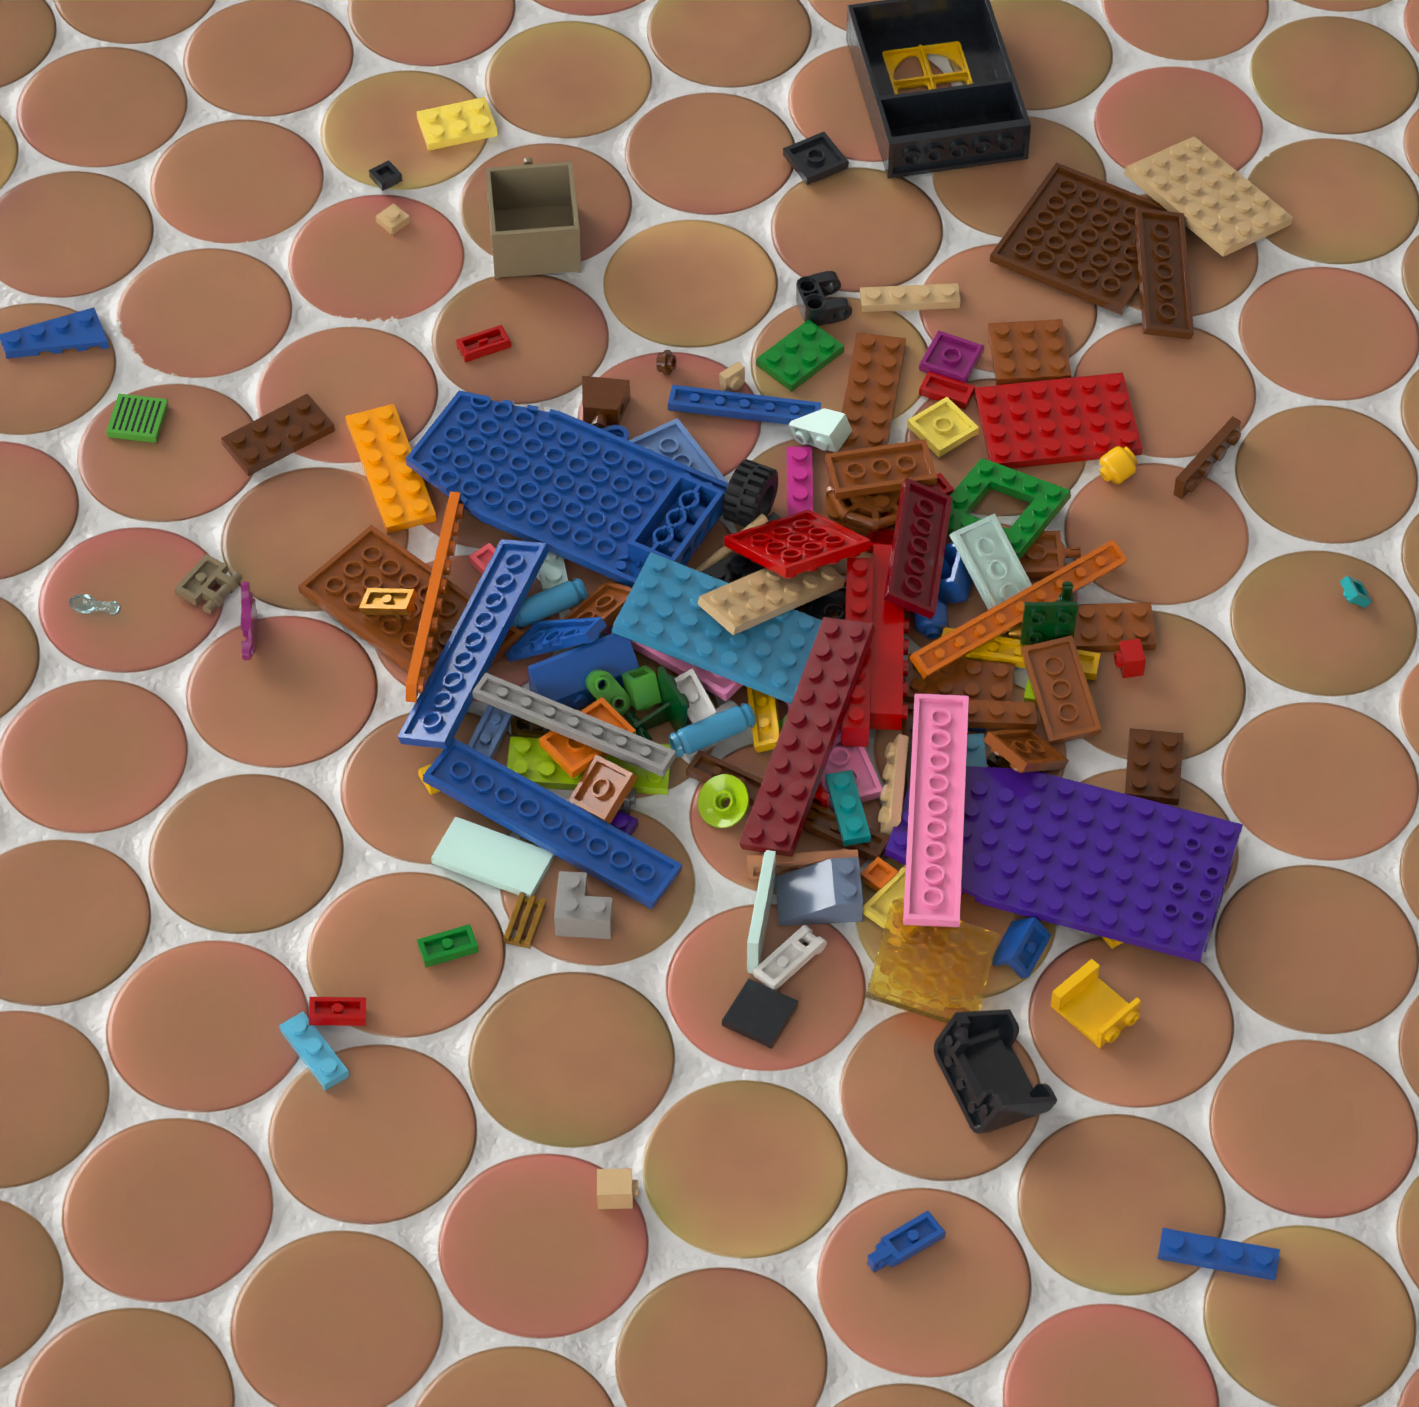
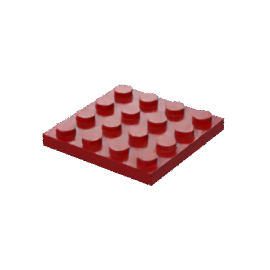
(797, 543)

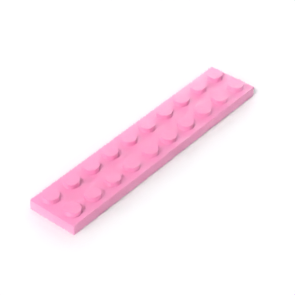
(936, 811)

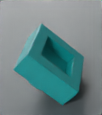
(1355, 592)

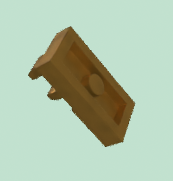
(389, 602)

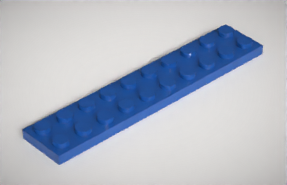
(473, 644)
(553, 823)

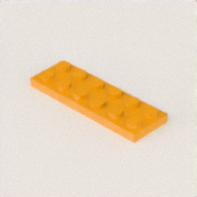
(394, 485)

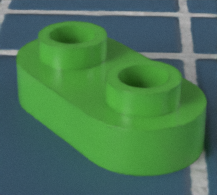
(610, 691)

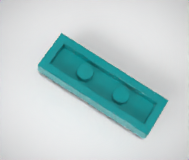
(847, 808)

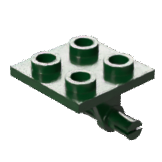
(1049, 619)
(672, 708)

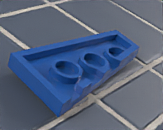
(65, 332)
(555, 635)

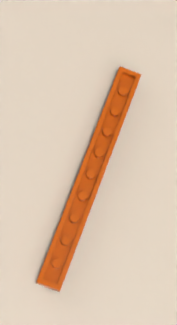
(433, 603)
(1010, 612)

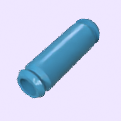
(550, 602)
(712, 729)

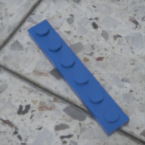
(739, 405)

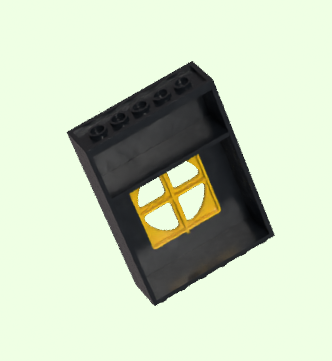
(945, 125)

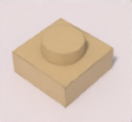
(392, 219)
(732, 378)

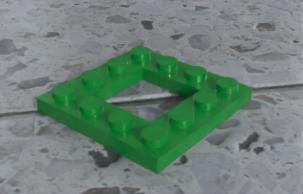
(1044, 500)

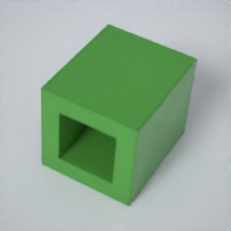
(641, 687)

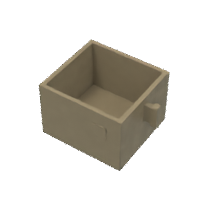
(533, 219)

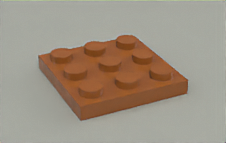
(1028, 351)

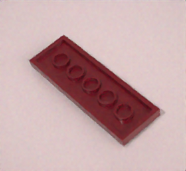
(918, 548)

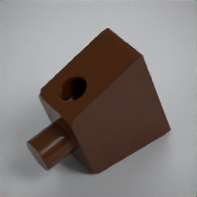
(604, 400)

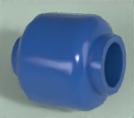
(932, 627)

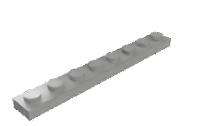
(574, 724)

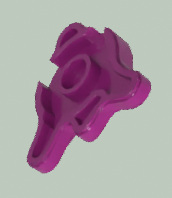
(248, 621)

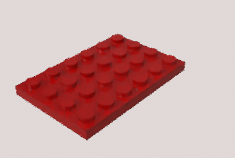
(1057, 420)

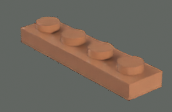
(787, 864)

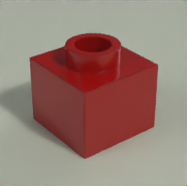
(1130, 658)

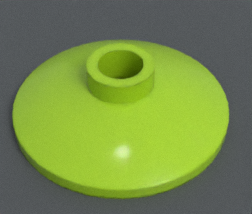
(712, 800)

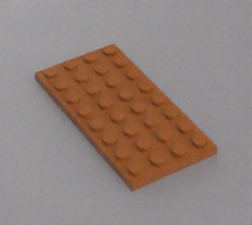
(380, 562)

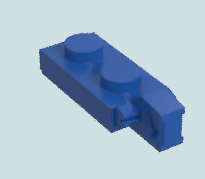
(906, 1242)

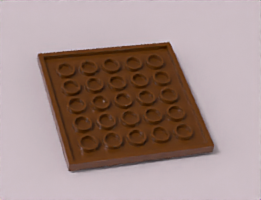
(1078, 238)

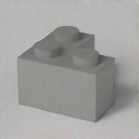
(577, 912)

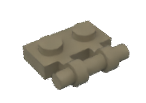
(201, 580)

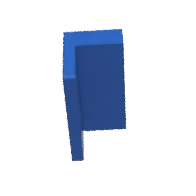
(1022, 946)

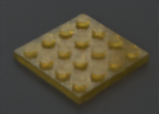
(931, 967)

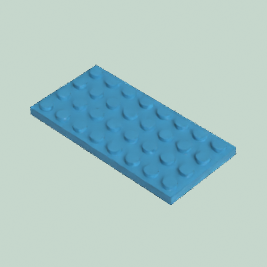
(666, 617)

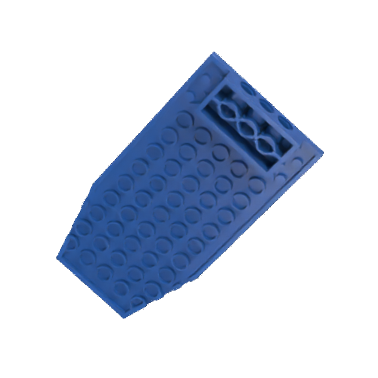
(568, 485)

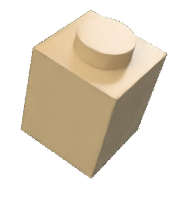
(616, 1188)

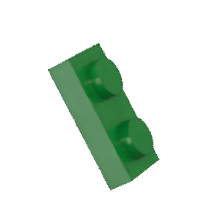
(447, 945)

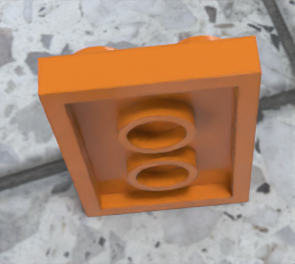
(576, 756)

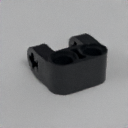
(812, 303)

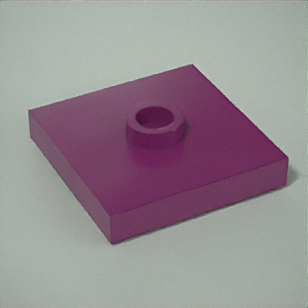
(951, 356)

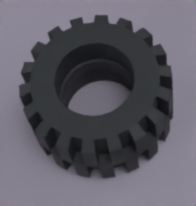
(750, 492)

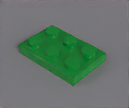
(800, 355)

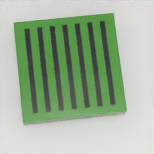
(137, 418)

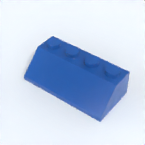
(564, 675)

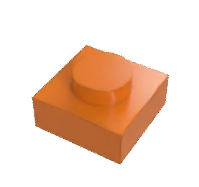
(878, 874)

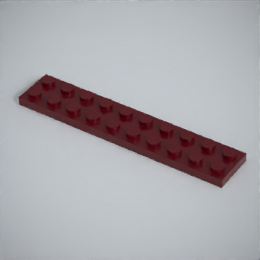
(807, 737)

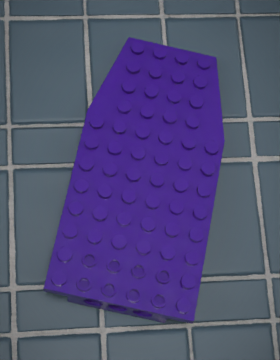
(1091, 858)

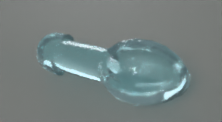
(87, 604)

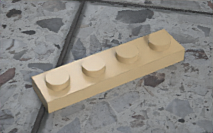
(909, 297)
(894, 784)

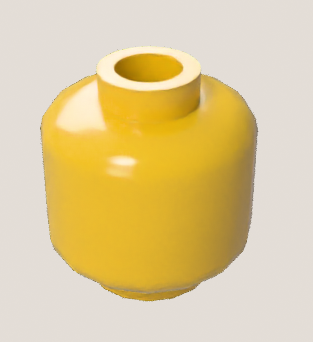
(1117, 465)

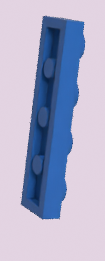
(1218, 1254)

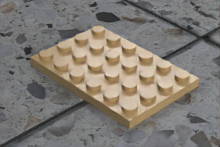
(1212, 195)

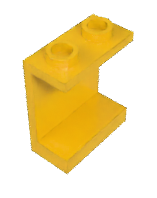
(1094, 1006)

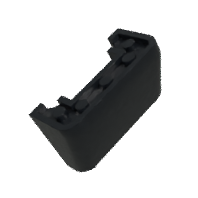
(986, 1072)

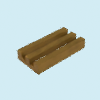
(530, 902)

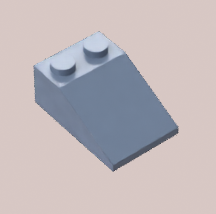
(821, 893)

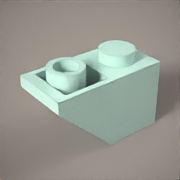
(822, 429)

